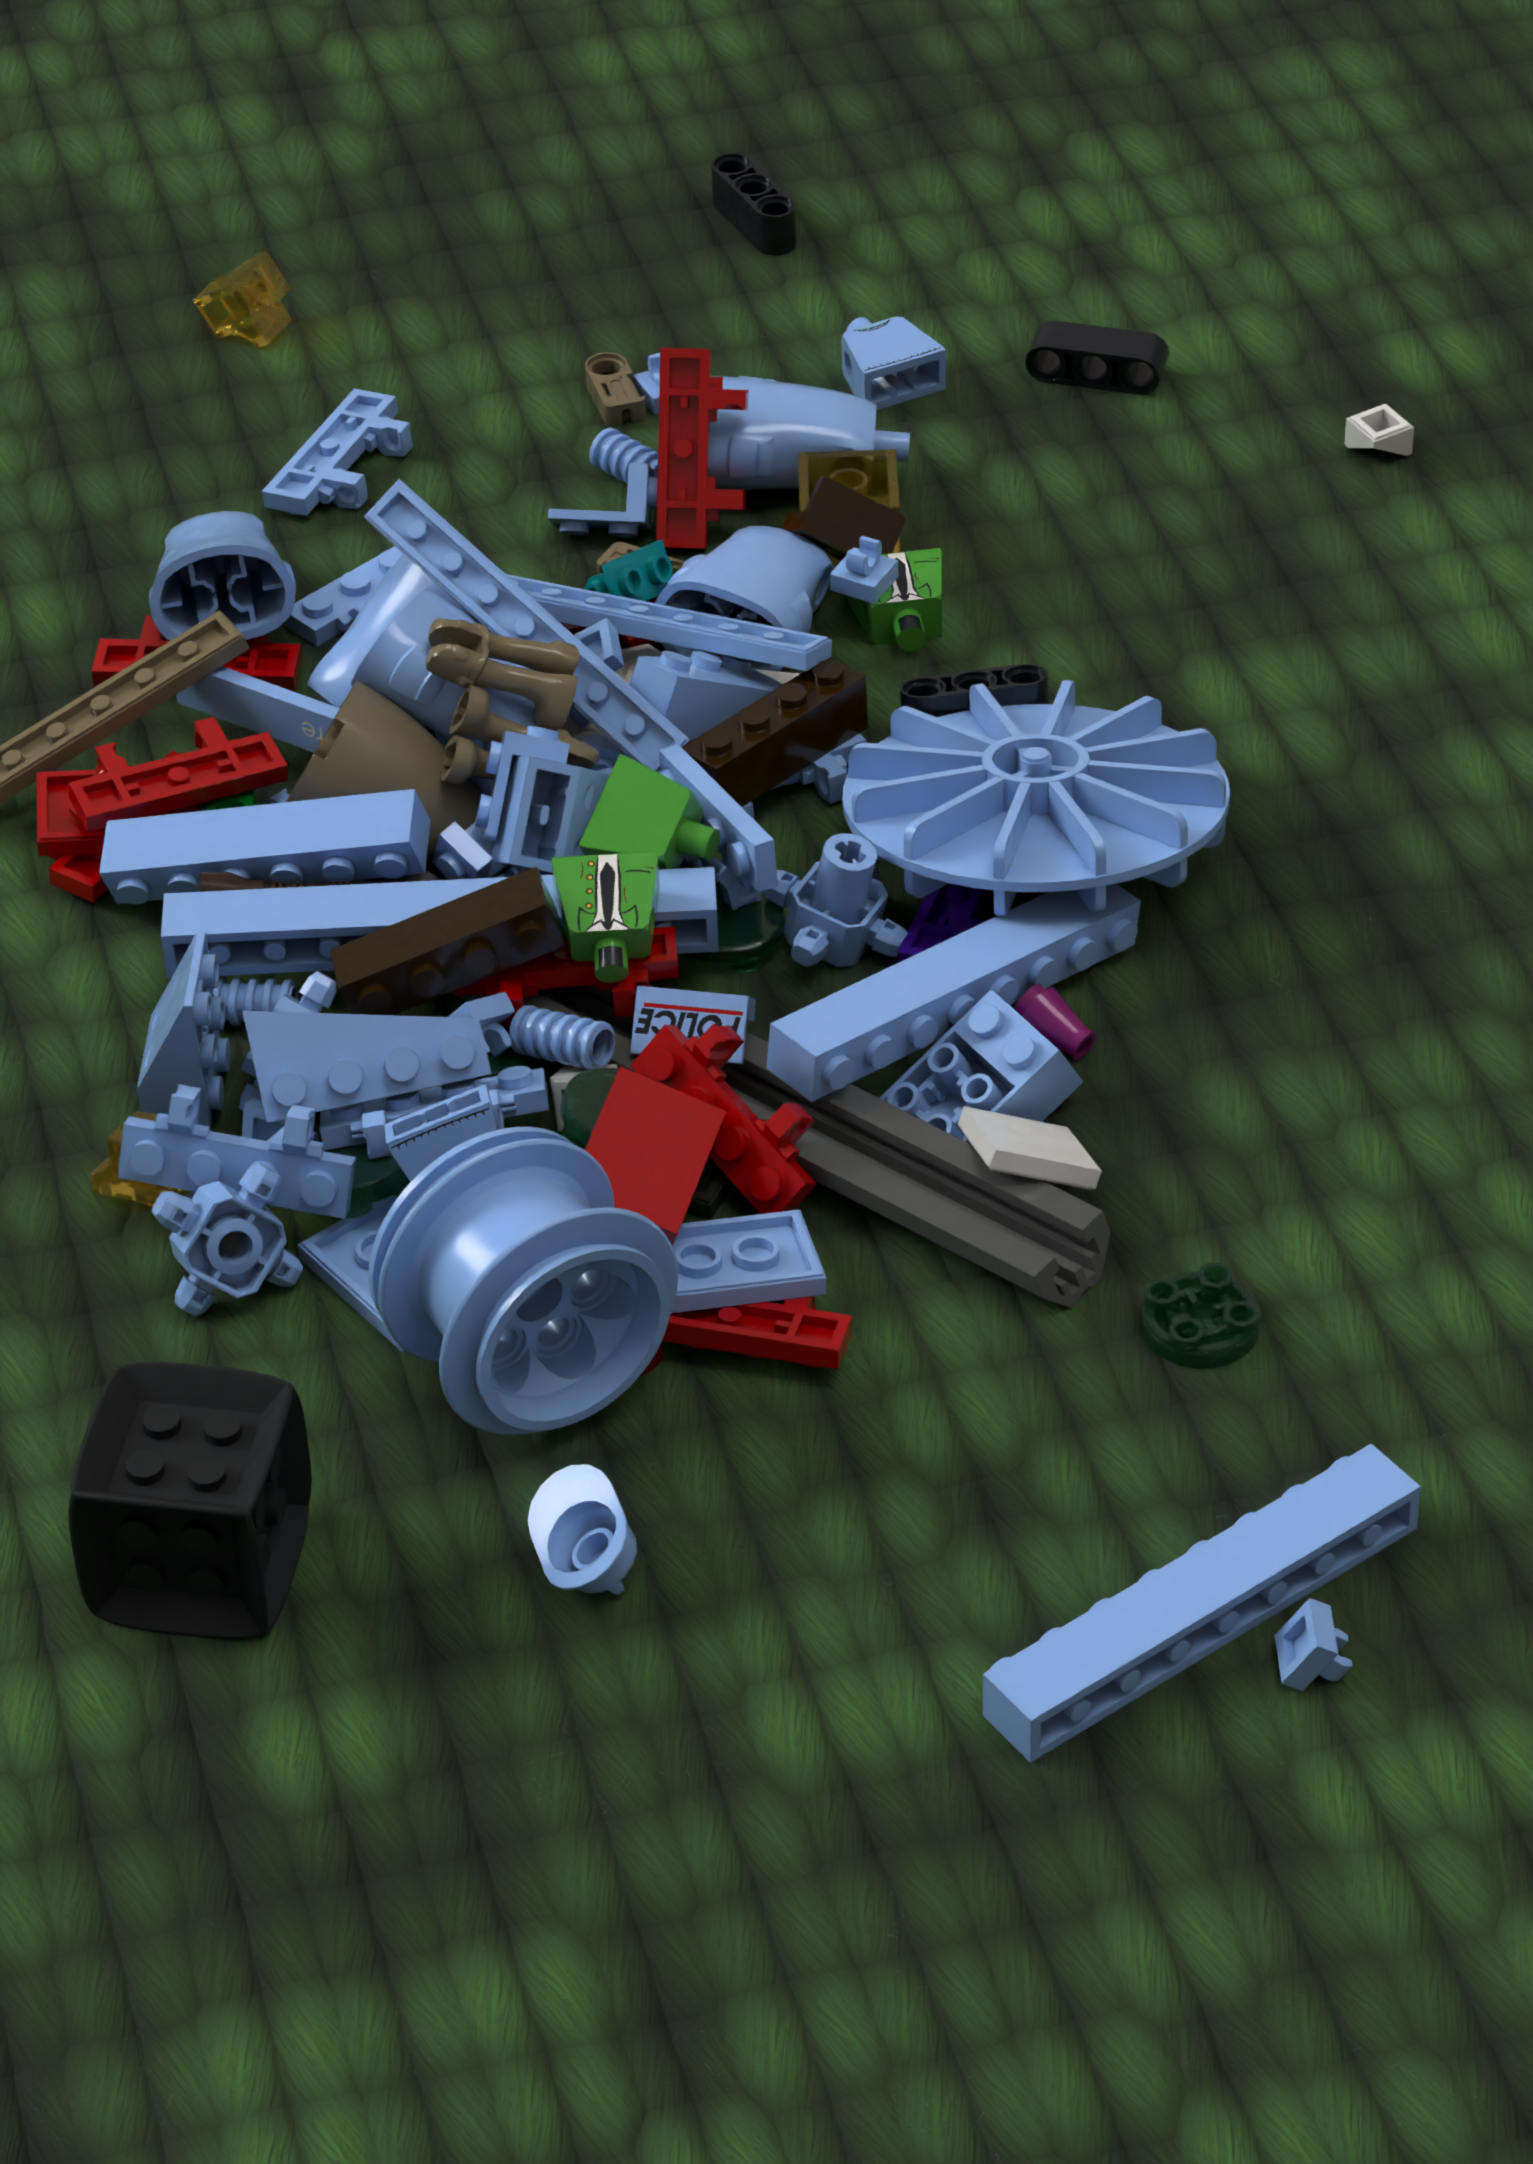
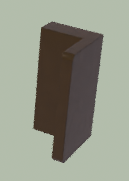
(840, 516)

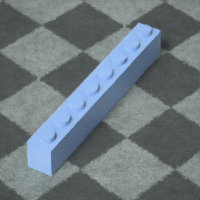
(931, 991)
(1199, 1602)

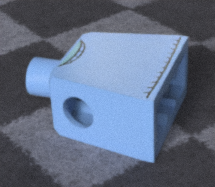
(891, 361)
(432, 1131)

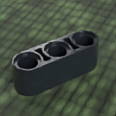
(754, 204)
(1118, 360)
(950, 692)

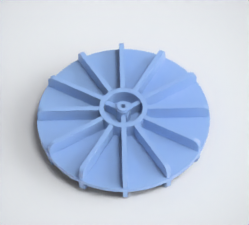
(1037, 797)

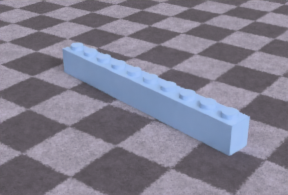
(300, 925)

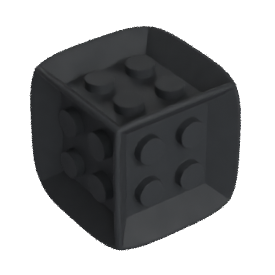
(191, 1499)

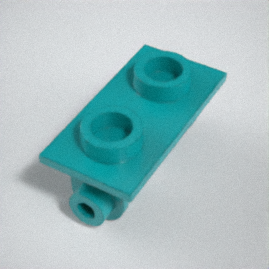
(636, 574)

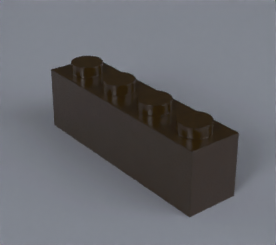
(784, 731)
(449, 946)

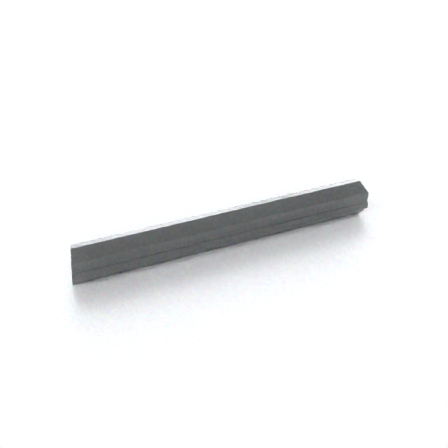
(901, 1167)

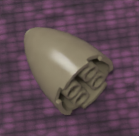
(384, 749)

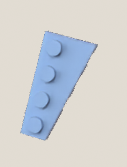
(357, 1058)

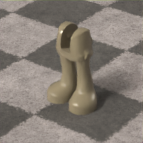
(462, 657)
(476, 722)

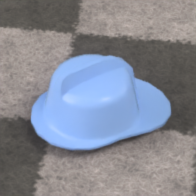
(581, 1531)

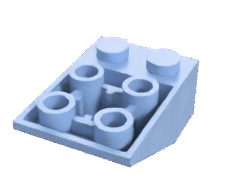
(545, 812)
(185, 1037)
(988, 1064)

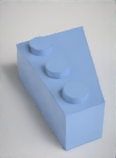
(699, 689)

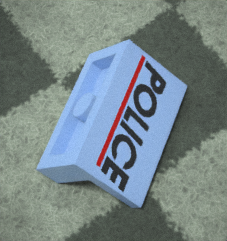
(691, 1012)

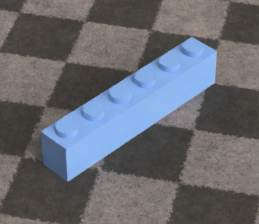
(268, 842)

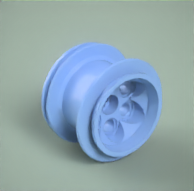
(523, 1281)

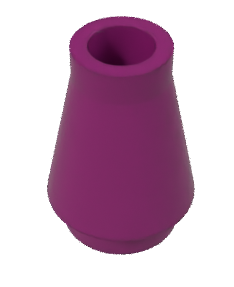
(1055, 1021)

